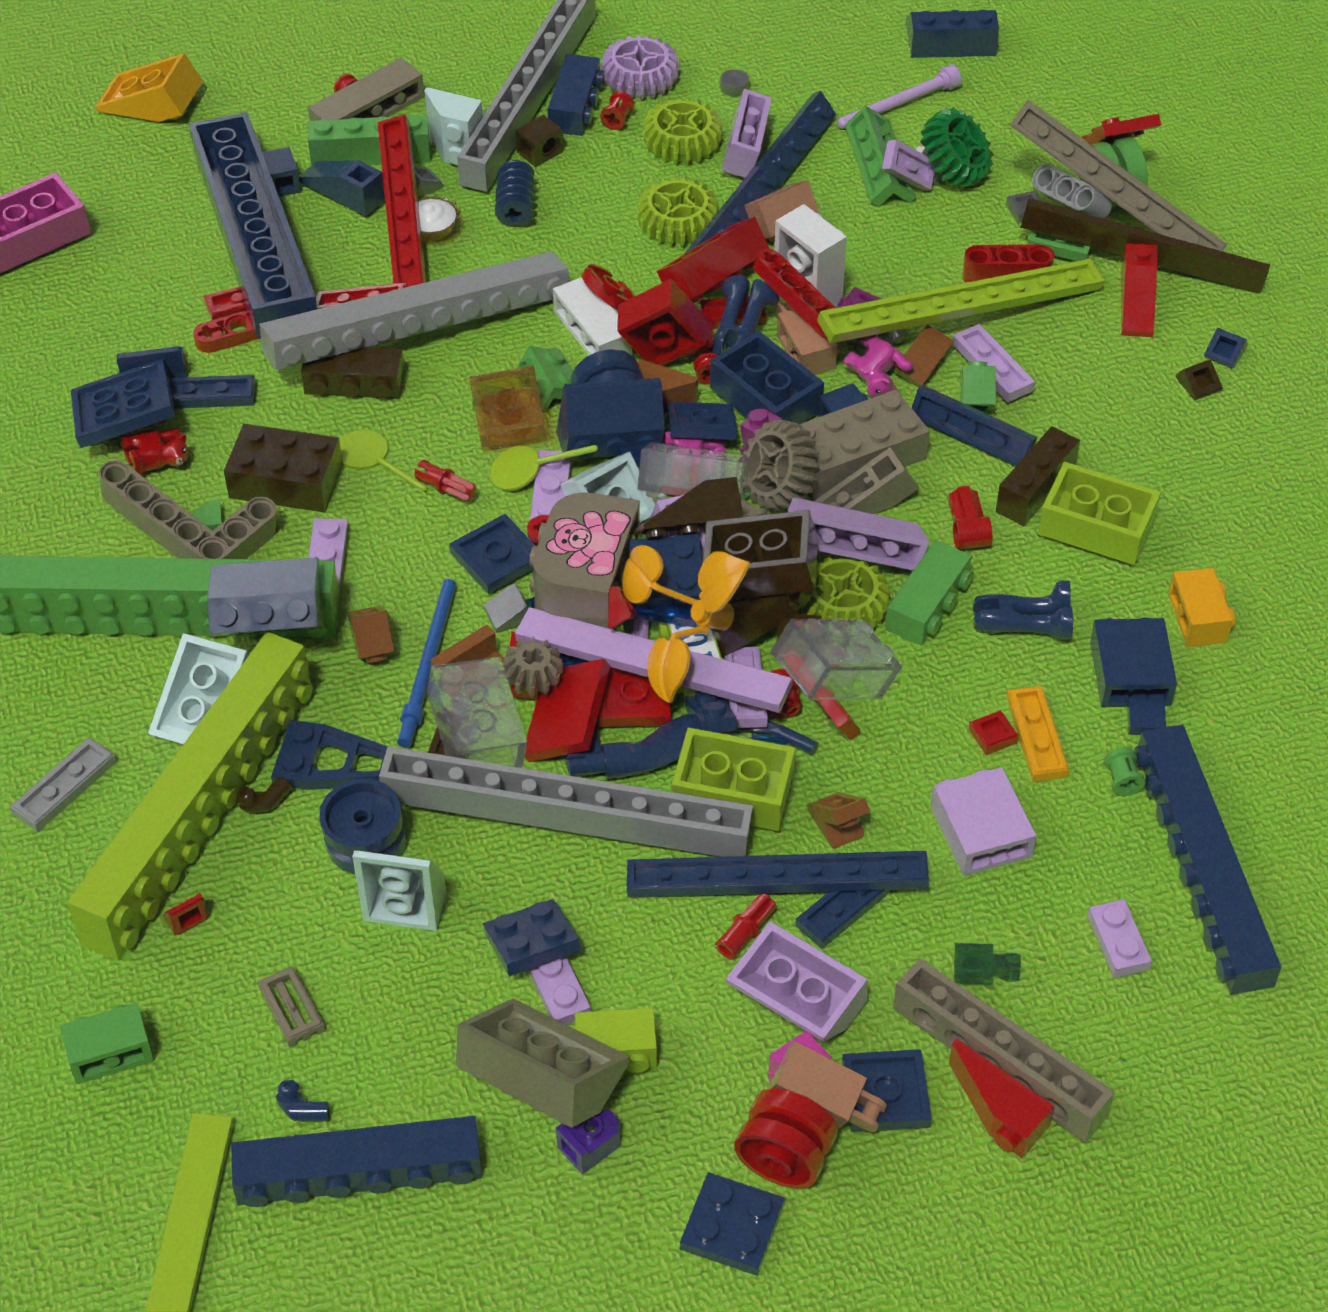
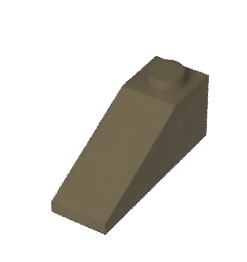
(874, 486)

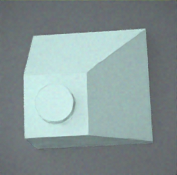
(612, 478)

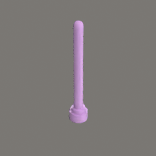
(947, 78)

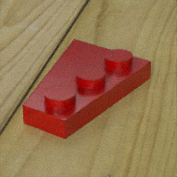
(1115, 129)

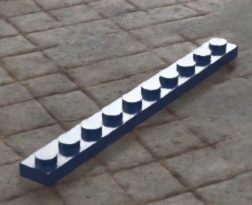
(774, 164)

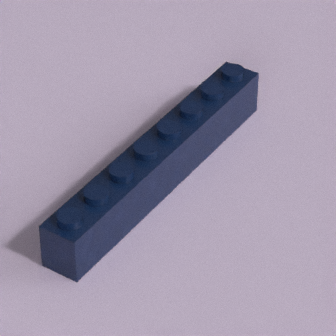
(1207, 861)

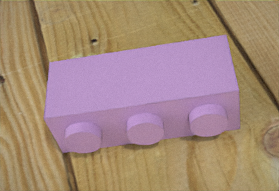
(746, 133)

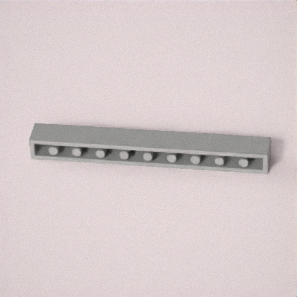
(523, 92)
(411, 310)
(567, 803)

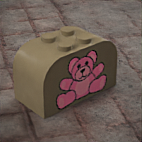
(582, 555)

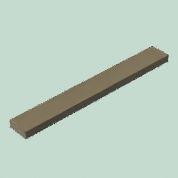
(1110, 177)

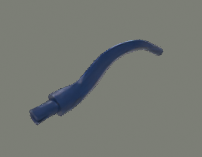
(661, 749)

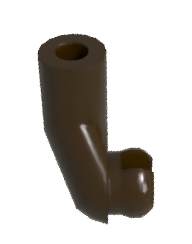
(264, 800)

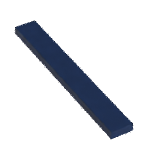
(777, 874)

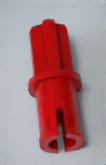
(445, 481)
(745, 926)

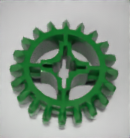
(956, 147)

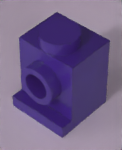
(588, 1148)

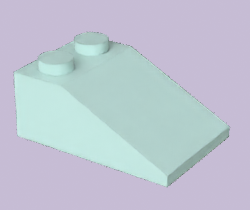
(193, 685)
(399, 890)

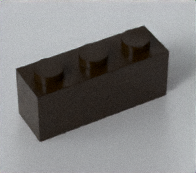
(356, 373)
(1031, 480)

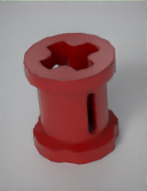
(609, 112)

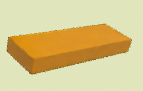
(1037, 734)

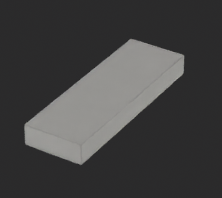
(63, 784)

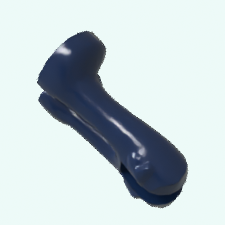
(736, 291)
(1026, 614)

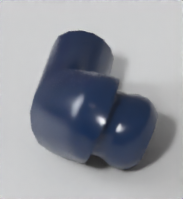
(297, 1107)

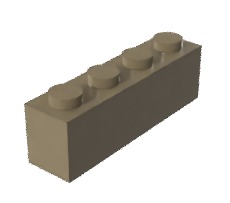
(374, 95)

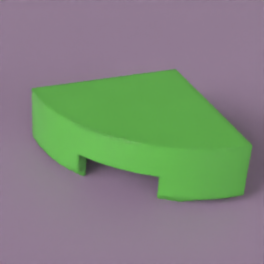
(209, 514)

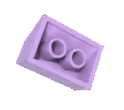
(800, 983)

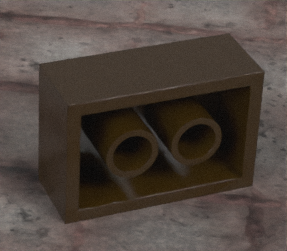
(284, 466)
(776, 545)

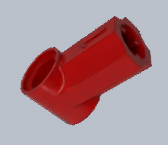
(969, 524)

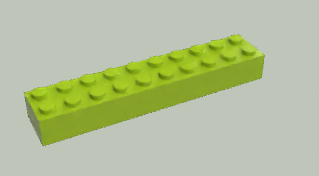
(190, 797)

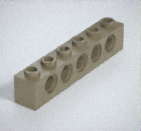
(953, 1013)

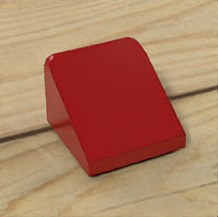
(620, 608)
(186, 914)

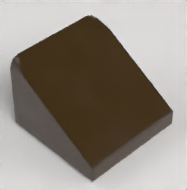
(1200, 379)

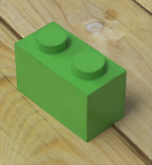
(106, 1043)

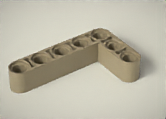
(148, 507)

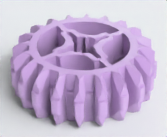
(640, 66)

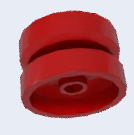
(786, 1138)

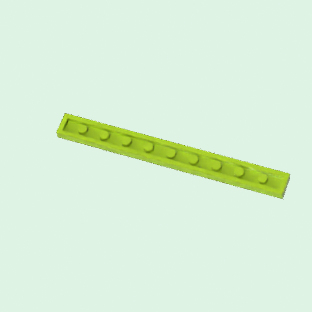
(959, 300)

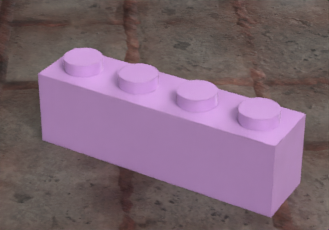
(865, 535)

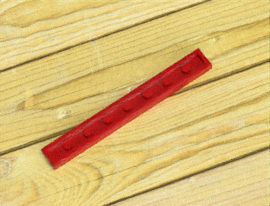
(401, 201)

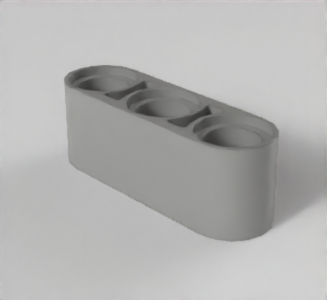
(1071, 191)

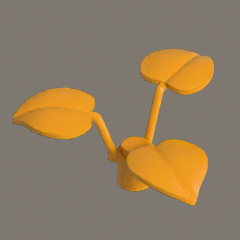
(717, 579)

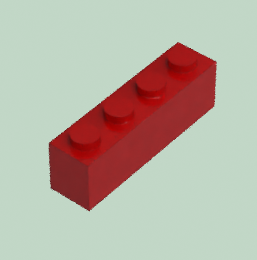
(716, 259)

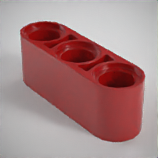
(999, 260)

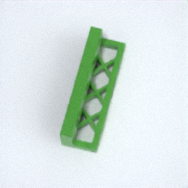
(869, 139)

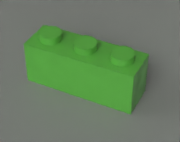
(929, 593)

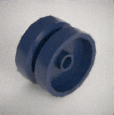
(607, 366)
(361, 818)

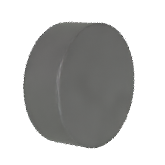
(734, 82)

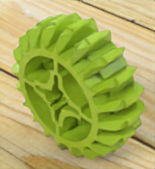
(682, 131)
(676, 210)
(848, 591)

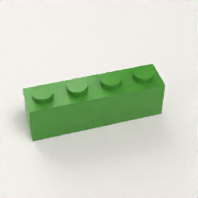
(360, 139)

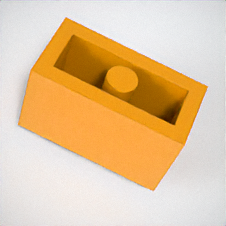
(1201, 607)

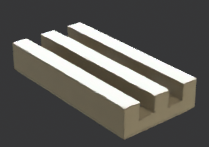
(303, 1030)

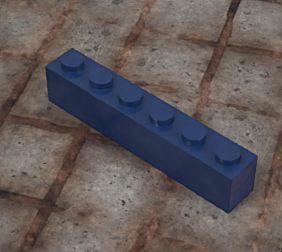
(355, 1161)

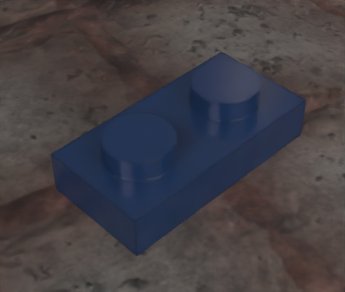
(710, 712)

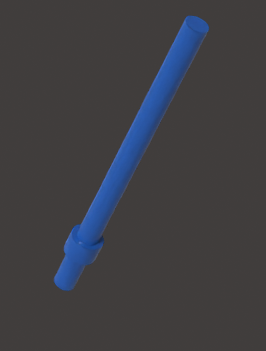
(413, 712)

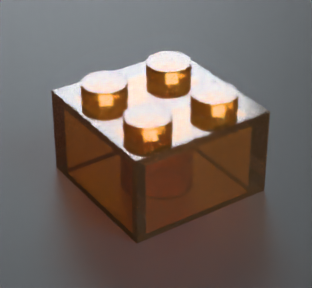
(508, 408)

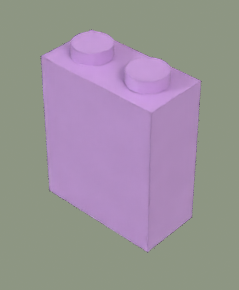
(983, 821)

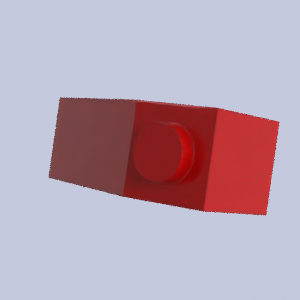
(1138, 290)
(1005, 1106)

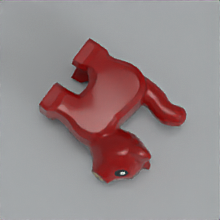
(148, 452)

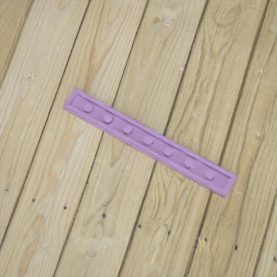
(632, 652)

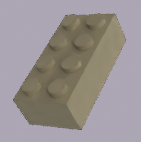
(861, 433)

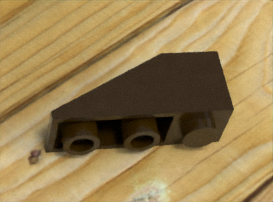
(705, 502)

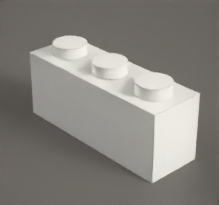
(588, 317)

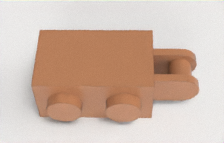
(804, 342)
(828, 1085)

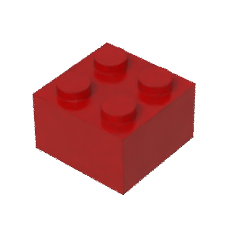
(662, 324)

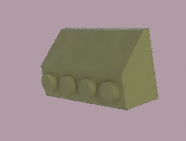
(540, 1061)

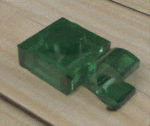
(978, 964)

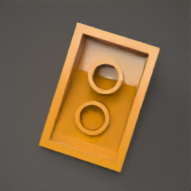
(153, 90)

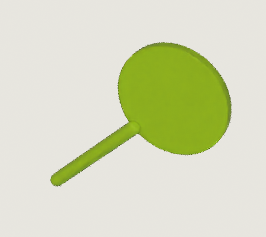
(368, 449)
(520, 465)

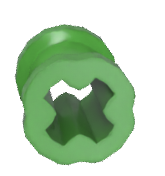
(1124, 771)

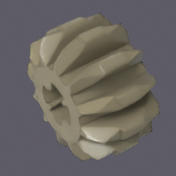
(533, 666)

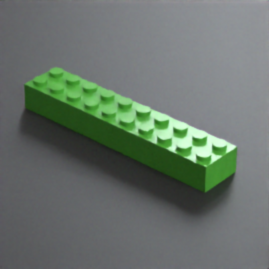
(126, 596)

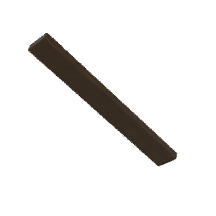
(1171, 252)

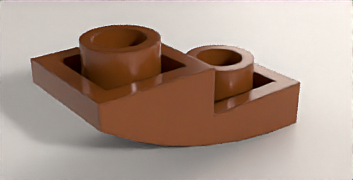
(925, 355)

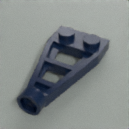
(302, 749)

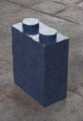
(1132, 661)

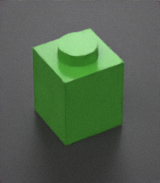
(978, 385)

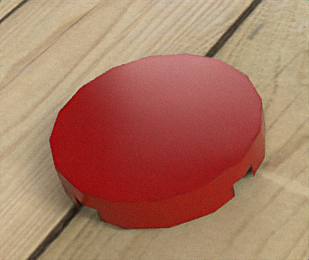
(605, 287)

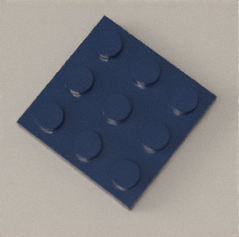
(122, 403)

